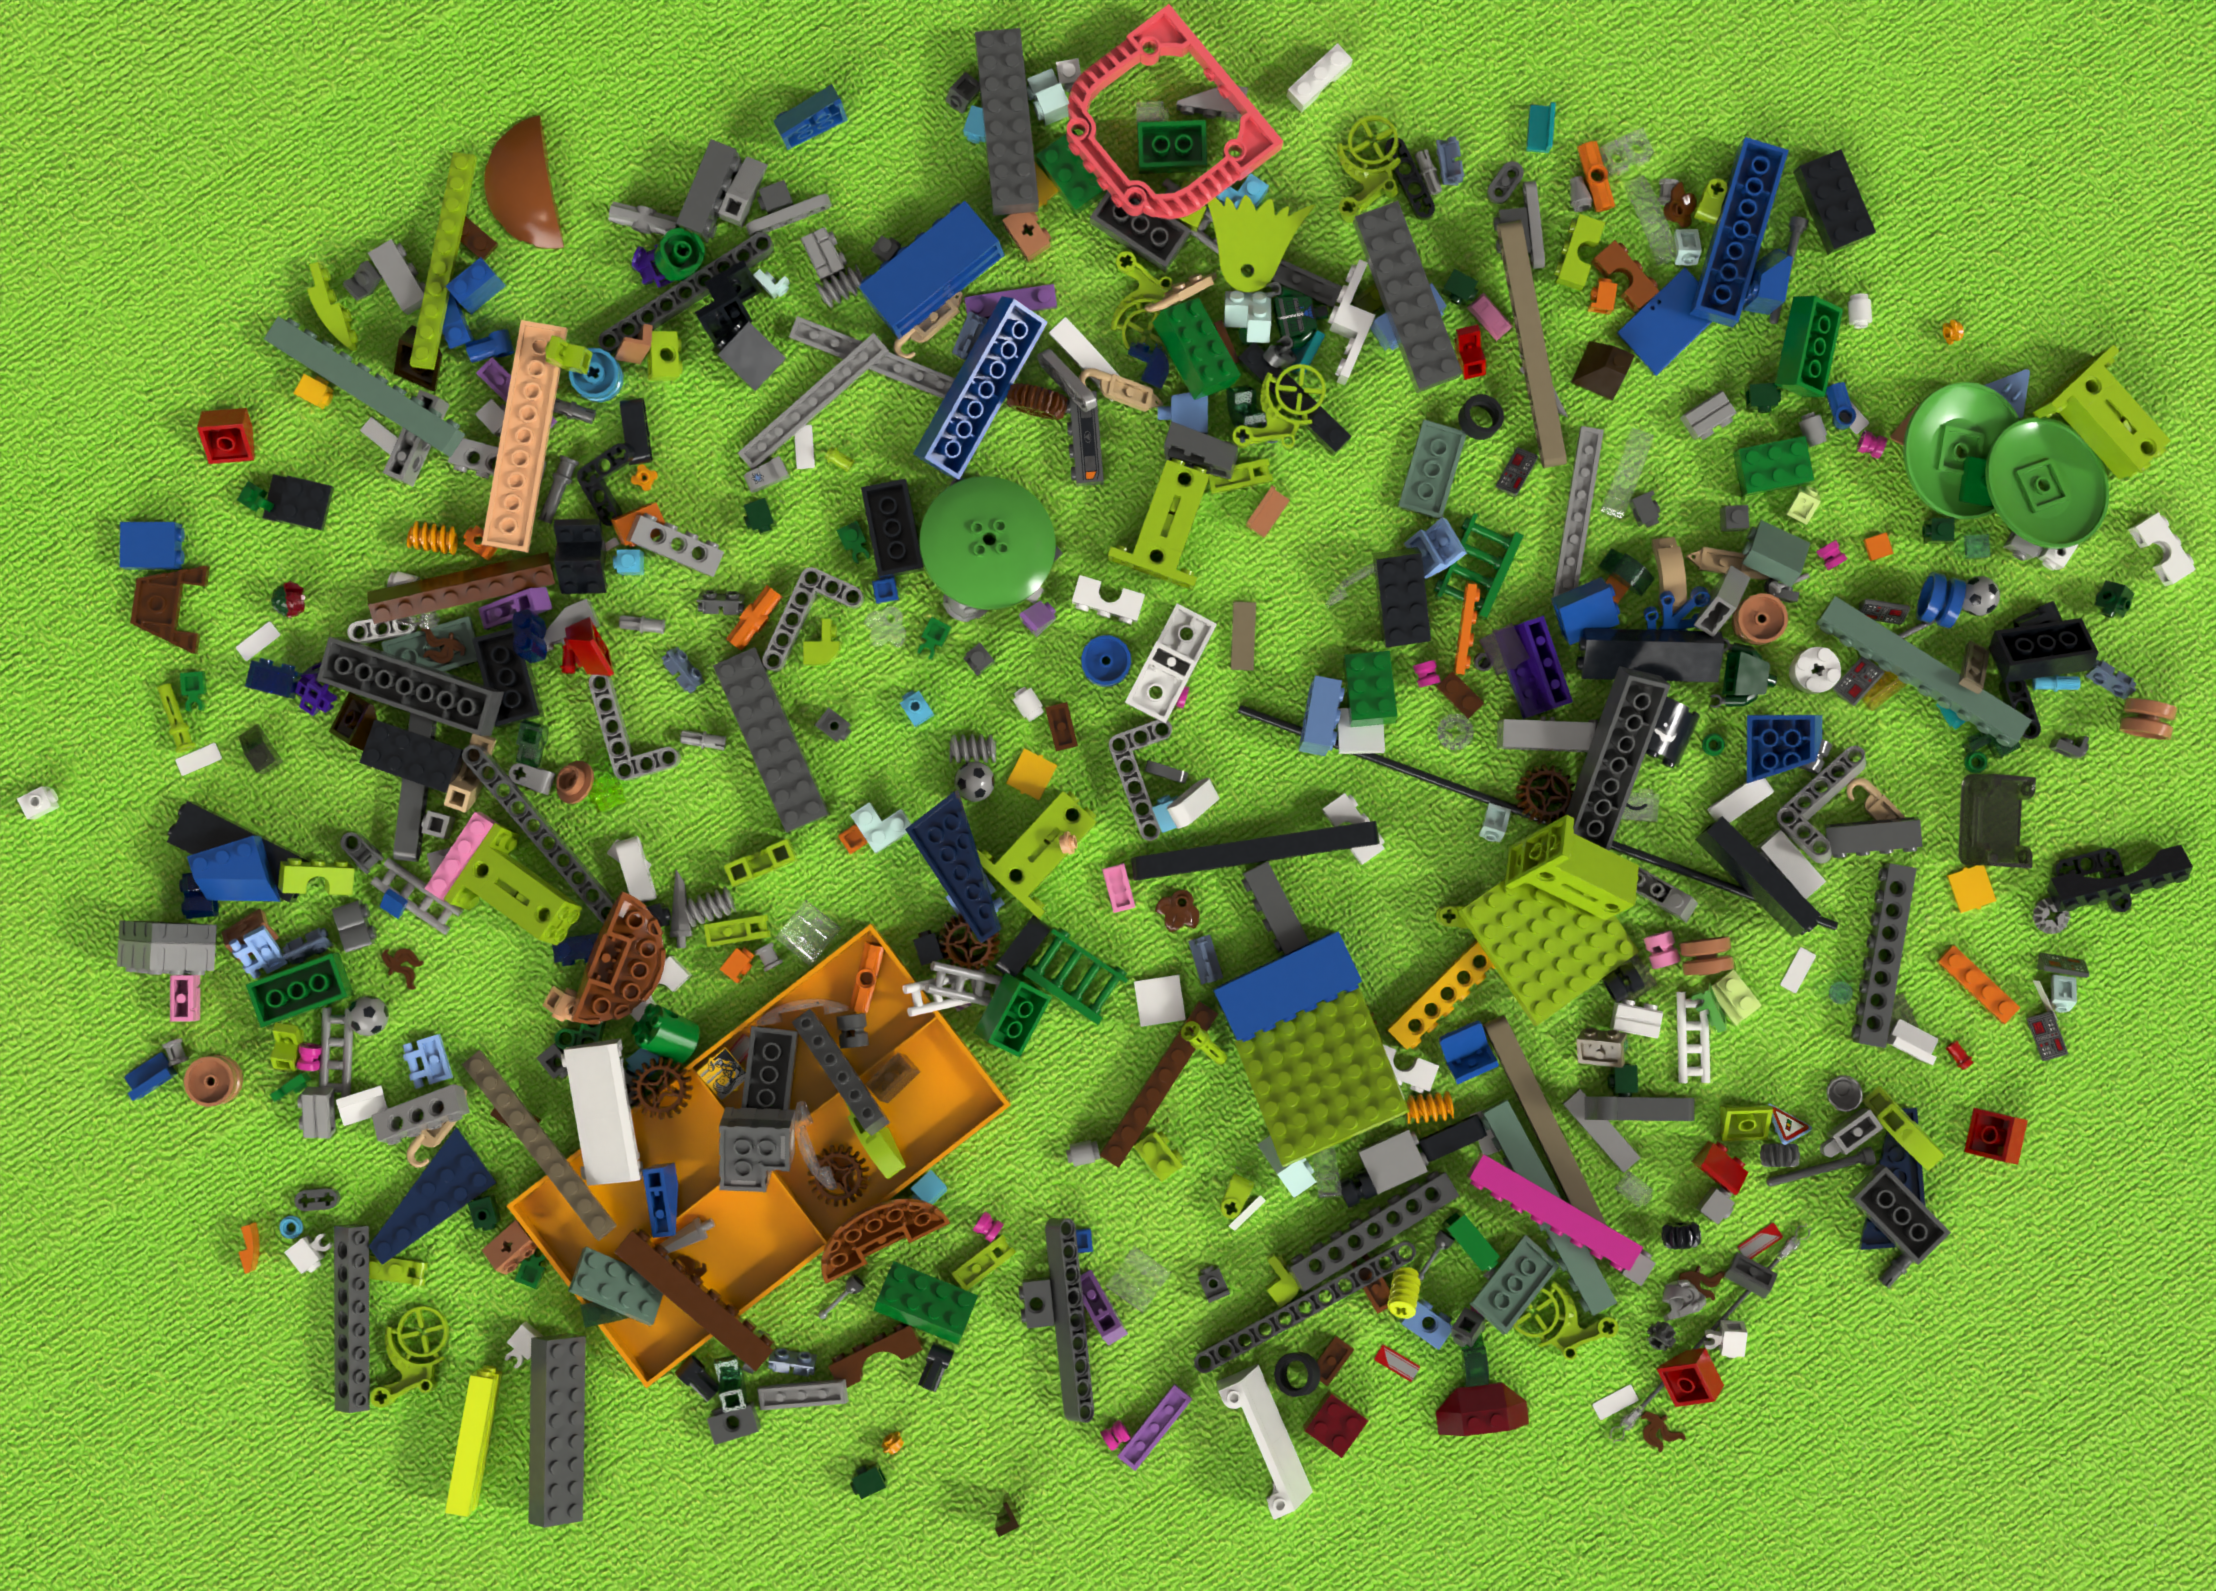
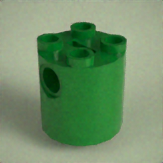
(666, 1033)

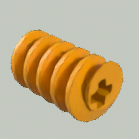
(432, 538)
(1429, 1107)

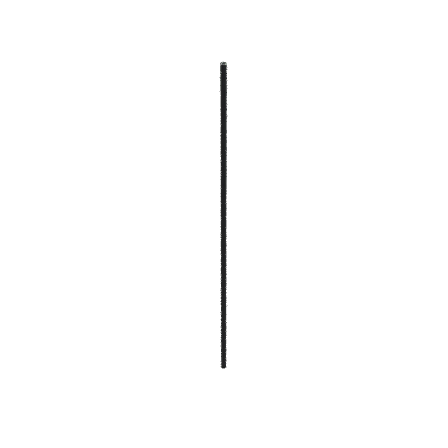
(1485, 798)

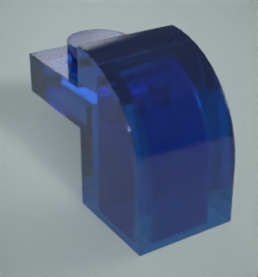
(1157, 362)

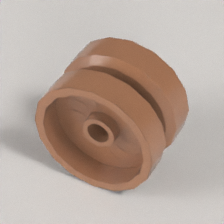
(1773, 619)
(2148, 719)
(1707, 957)
(200, 1076)

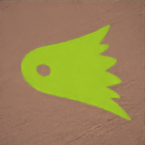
(1252, 239)

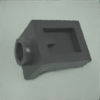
(963, 92)
(363, 281)
(1786, 594)
(2065, 747)

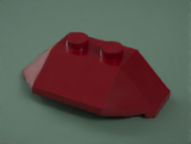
(1481, 1410)

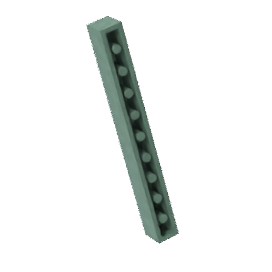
(364, 386)
(1923, 672)
(1523, 1160)

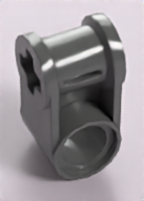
(362, 852)

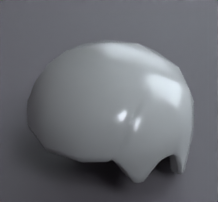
(1844, 1093)

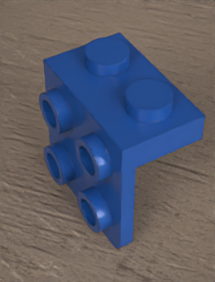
(1467, 1052)

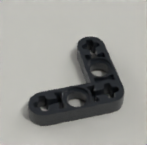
(597, 481)
(2098, 865)

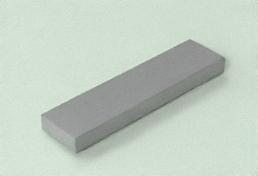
(1603, 1133)
(802, 1394)

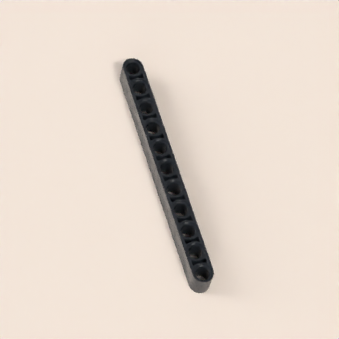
(1255, 850)

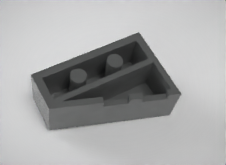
(1200, 450)

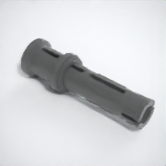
(561, 478)

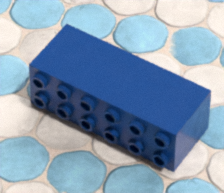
(931, 269)
(1287, 986)

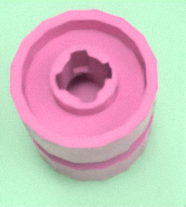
(1661, 958)

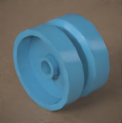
(603, 387)

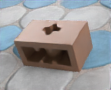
(1029, 245)
(509, 1248)

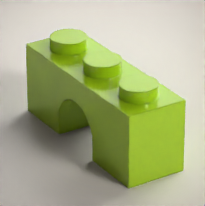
(1584, 232)
(760, 863)
(296, 874)

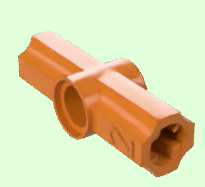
(1599, 190)
(754, 618)
(864, 991)

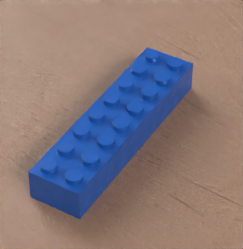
(1739, 232)
(980, 387)

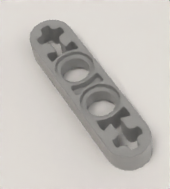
(1531, 203)
(789, 215)
(1067, 380)

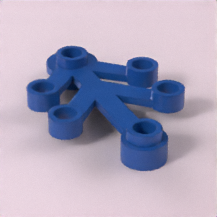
(1675, 621)

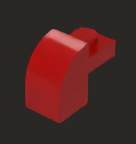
(1470, 352)

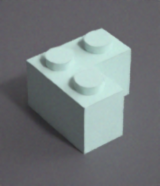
(1049, 97)
(1249, 312)
(880, 832)
(1296, 1176)

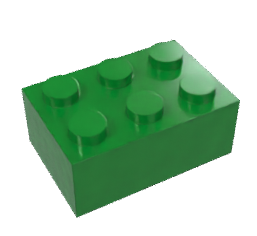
(1172, 146)
(1069, 175)
(1773, 466)
(1370, 689)
(1012, 1015)

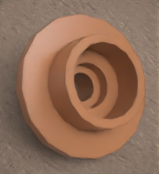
(575, 782)

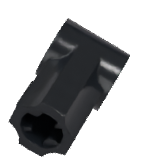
(2042, 614)
(937, 1362)
(693, 1374)

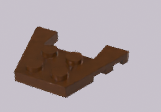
(159, 601)

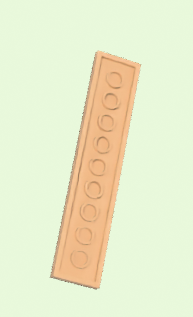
(523, 440)

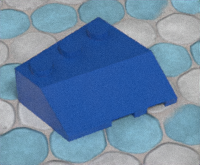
(811, 117)
(1769, 283)
(1781, 743)
(235, 872)

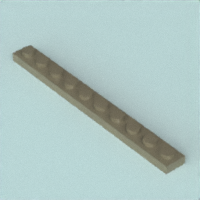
(539, 1145)

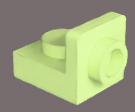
(1804, 504)

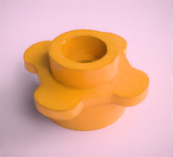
(1953, 331)
(650, 477)
(892, 1443)

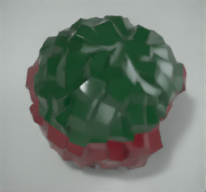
(288, 599)

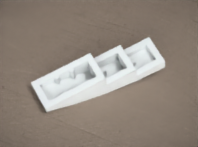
(1080, 349)

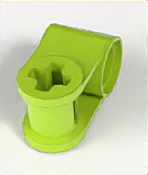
(1710, 205)
(1455, 921)
(1237, 1192)

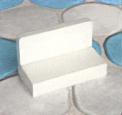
(1913, 1041)
(361, 1105)

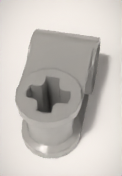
(535, 779)

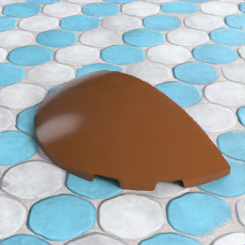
(521, 186)
(622, 965)
(876, 1229)

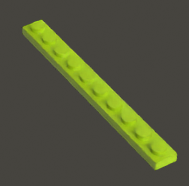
(443, 261)

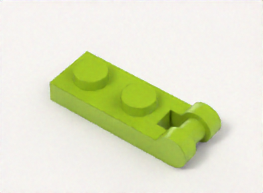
(1242, 477)
(736, 930)
(983, 1263)
(397, 1270)

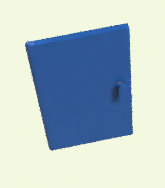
(1666, 328)

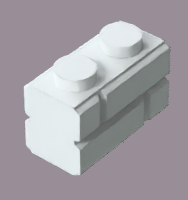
(1636, 1019)

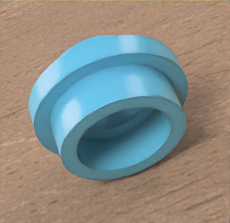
(286, 1232)

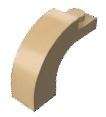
(1670, 570)
(467, 786)

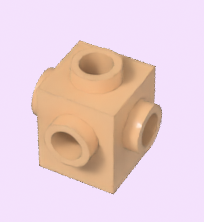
(561, 1003)

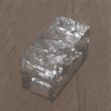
(1623, 148)

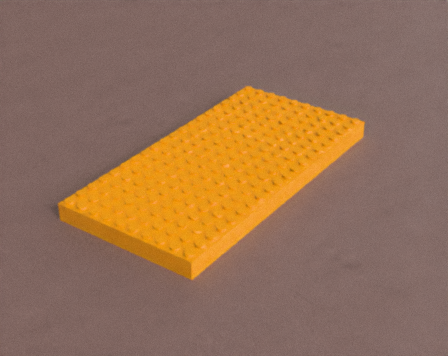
(776, 1232)

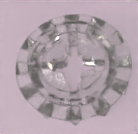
(1464, 726)

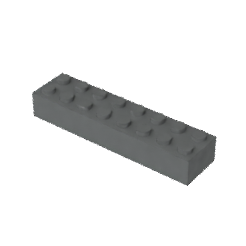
(1006, 121)
(1407, 297)
(410, 686)
(771, 740)
(1616, 754)
(557, 1429)

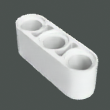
(372, 634)
(1740, 800)
(1193, 803)
(635, 869)

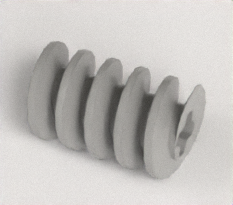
(840, 286)
(972, 748)
(712, 905)

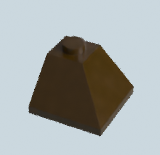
(1602, 369)
(424, 377)
(354, 721)

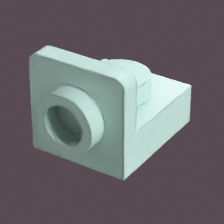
(1687, 246)
(767, 281)
(1495, 823)
(2063, 993)

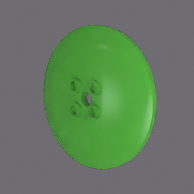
(1949, 418)
(2072, 477)
(982, 573)

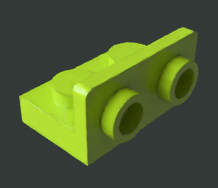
(1158, 1154)

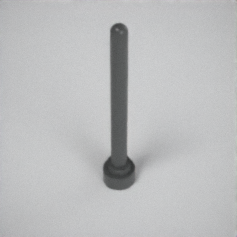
(1797, 227)
(1864, 1157)

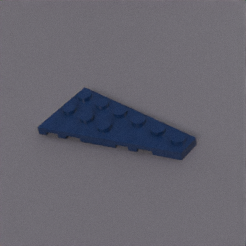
(951, 853)
(1907, 1170)
(443, 1188)

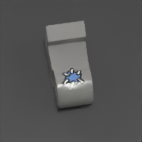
(766, 475)

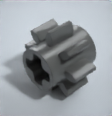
(1661, 1336)

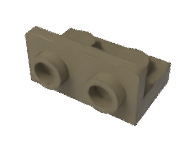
(1601, 1047)

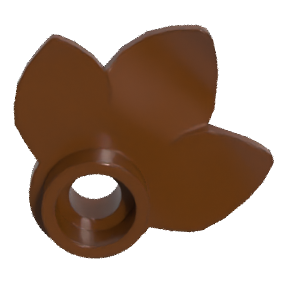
(1680, 206)
(1176, 913)

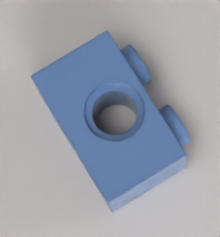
(1434, 1335)

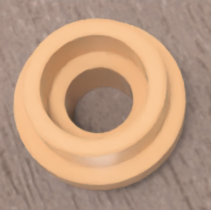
(1068, 843)

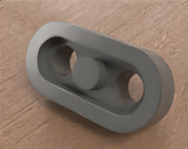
(1505, 183)

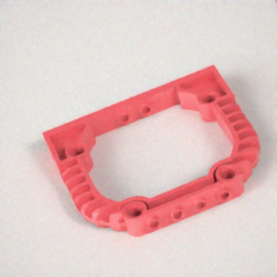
(1167, 37)

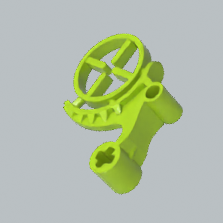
(1374, 180)
(1149, 291)
(1279, 426)
(1570, 1334)
(413, 1373)

